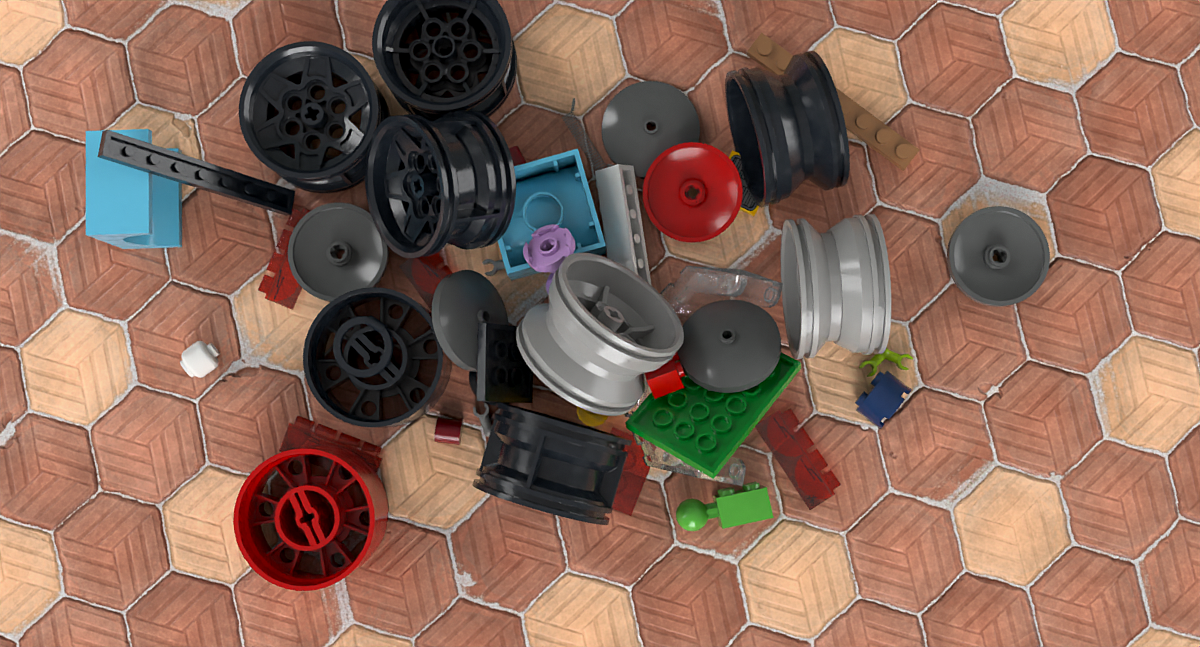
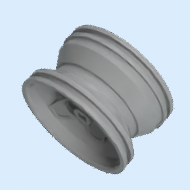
(836, 286)
(598, 334)

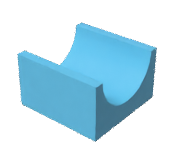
(546, 194)
(130, 204)

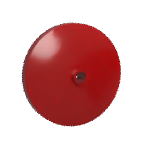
(668, 188)

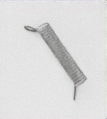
(572, 109)

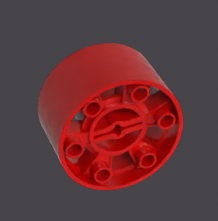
(319, 531)

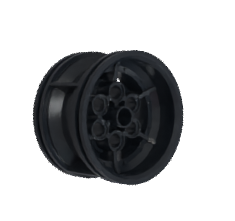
(274, 86)
(425, 99)
(439, 182)
(552, 464)

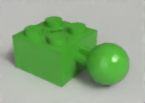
(729, 507)

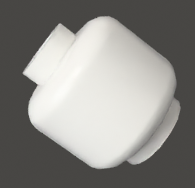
(199, 359)

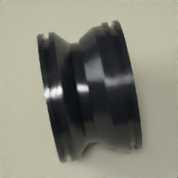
(787, 128)

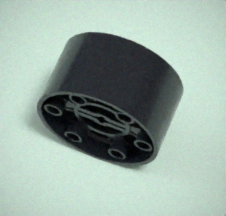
(399, 378)

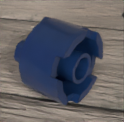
(882, 399)

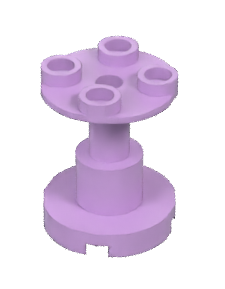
(549, 249)

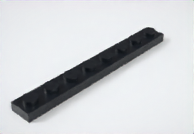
(195, 172)

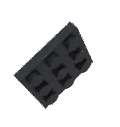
(500, 366)

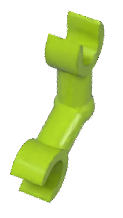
(889, 355)

